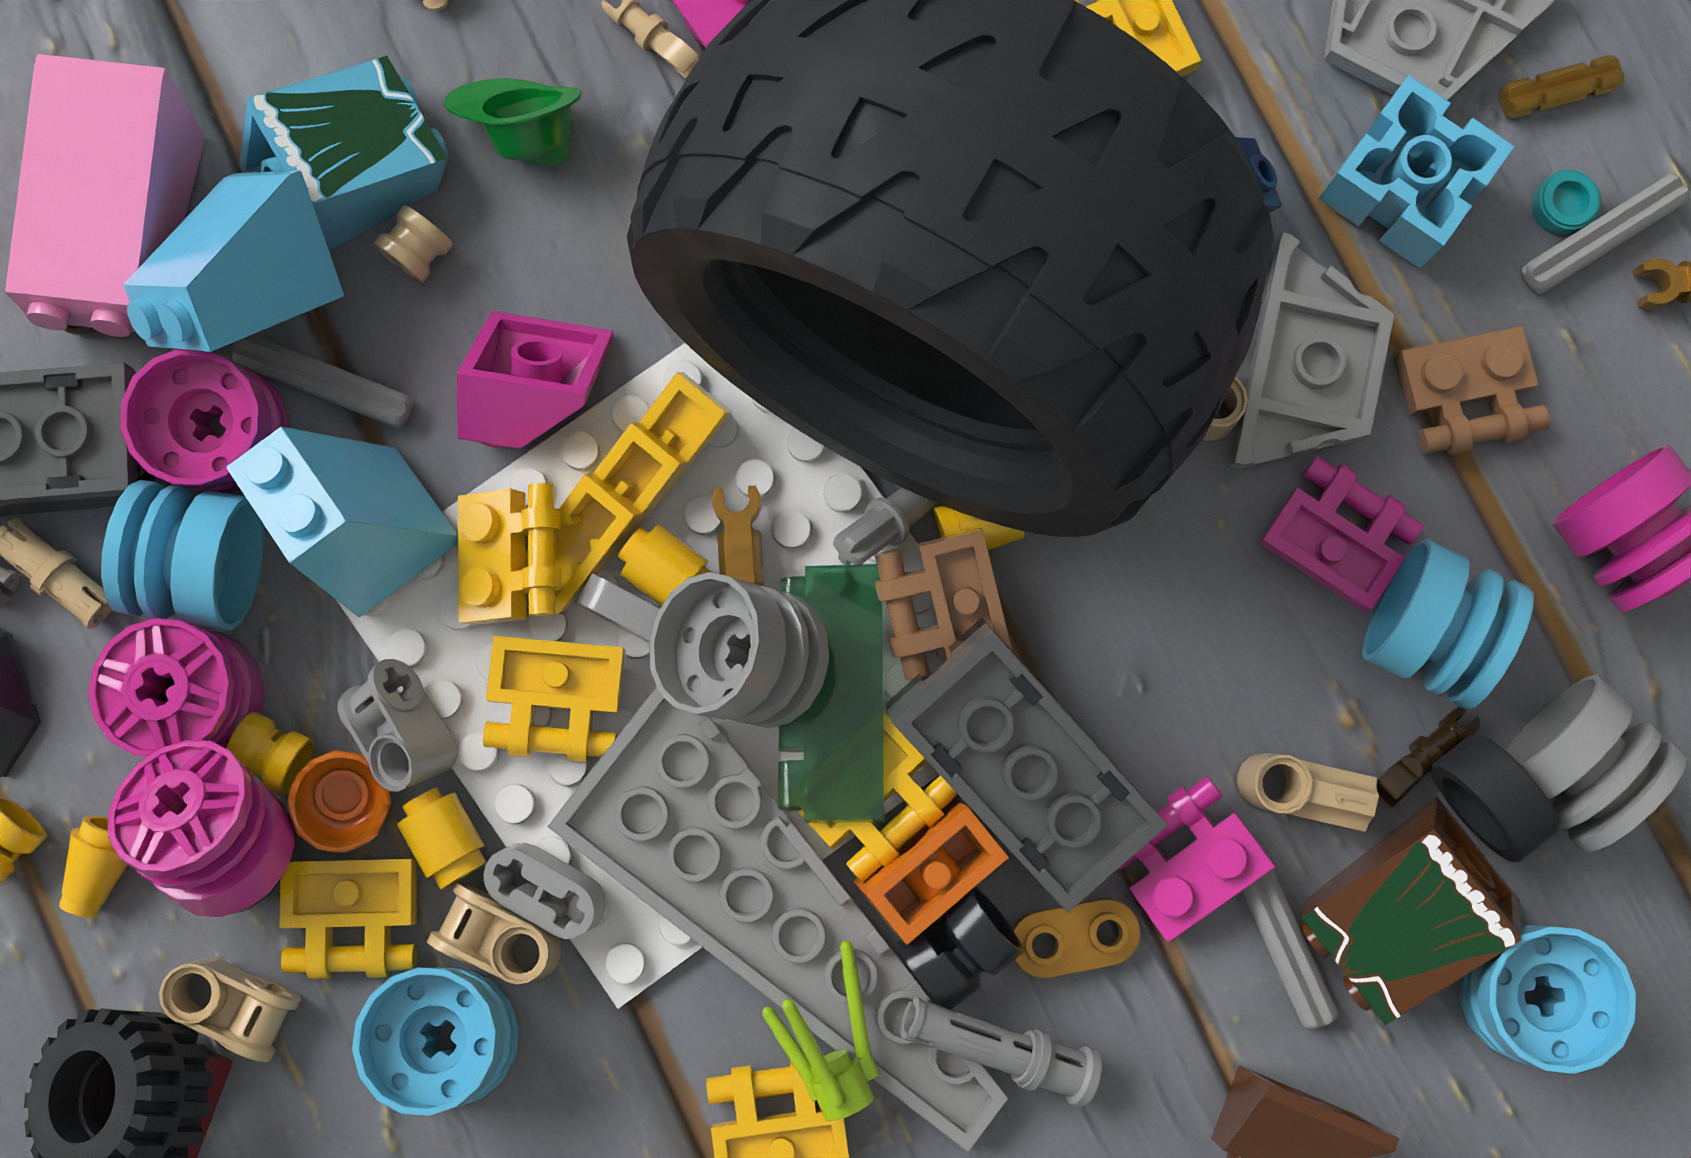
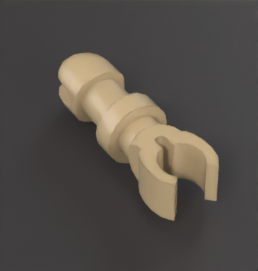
(652, 34)

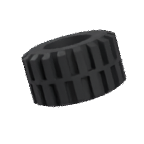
(118, 1088)

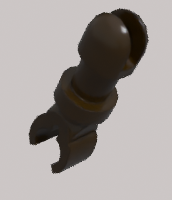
(1424, 752)

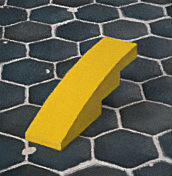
(632, 482)

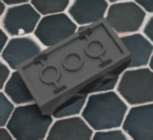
(64, 439)
(1025, 766)

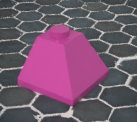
(526, 377)

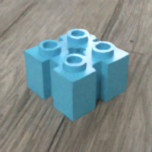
(1447, 164)

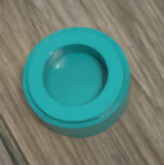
(1566, 202)

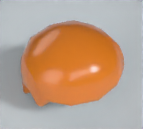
(337, 802)

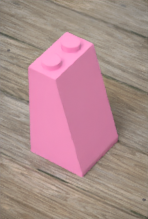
(97, 188)

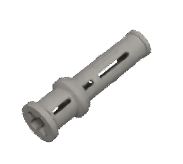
(1028, 1056)

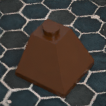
(1281, 1122)

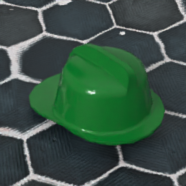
(519, 117)

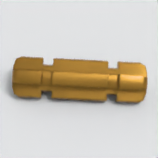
(1561, 86)

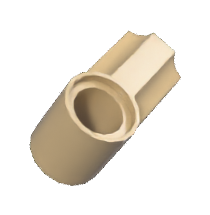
(1311, 791)

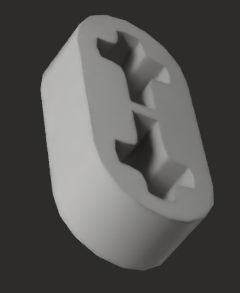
(618, 607)
(540, 898)

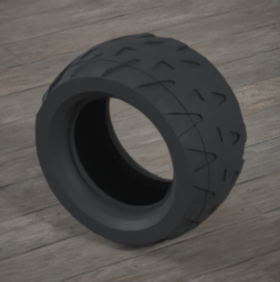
(960, 247)

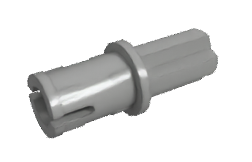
(883, 524)

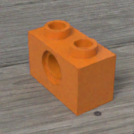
(933, 871)

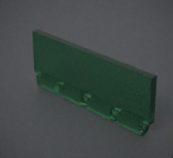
(845, 722)

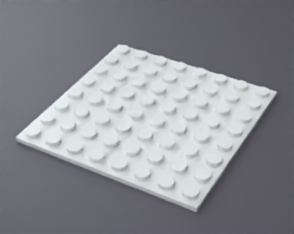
(804, 503)

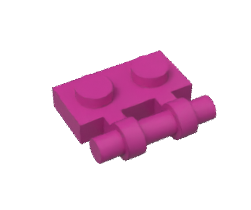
(1333, 549)
(1205, 872)

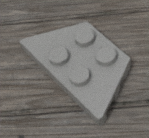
(1312, 362)

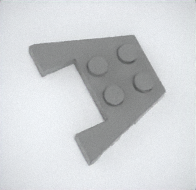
(1429, 39)

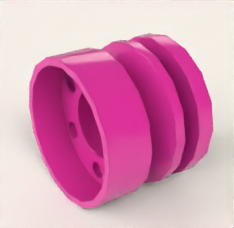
(171, 412)
(1639, 525)
(211, 693)
(201, 828)

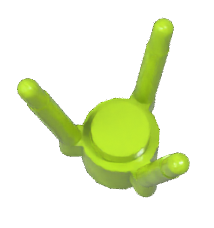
(831, 1079)

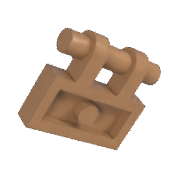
(1466, 372)
(961, 592)

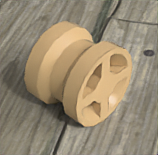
(413, 244)

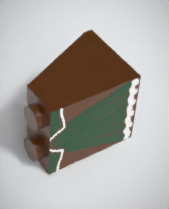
(1413, 914)

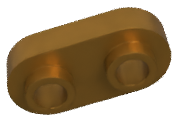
(1076, 938)

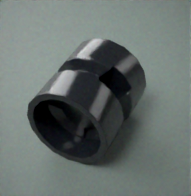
(960, 947)

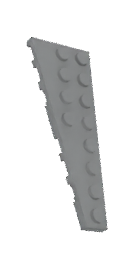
(714, 855)

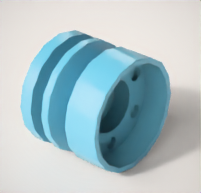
(182, 555)
(1454, 628)
(1584, 1008)
(399, 1040)

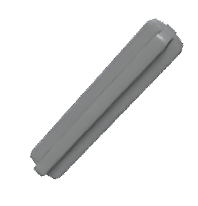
(1605, 233)
(323, 381)
(1290, 952)

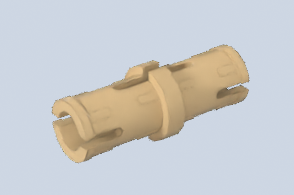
(53, 573)

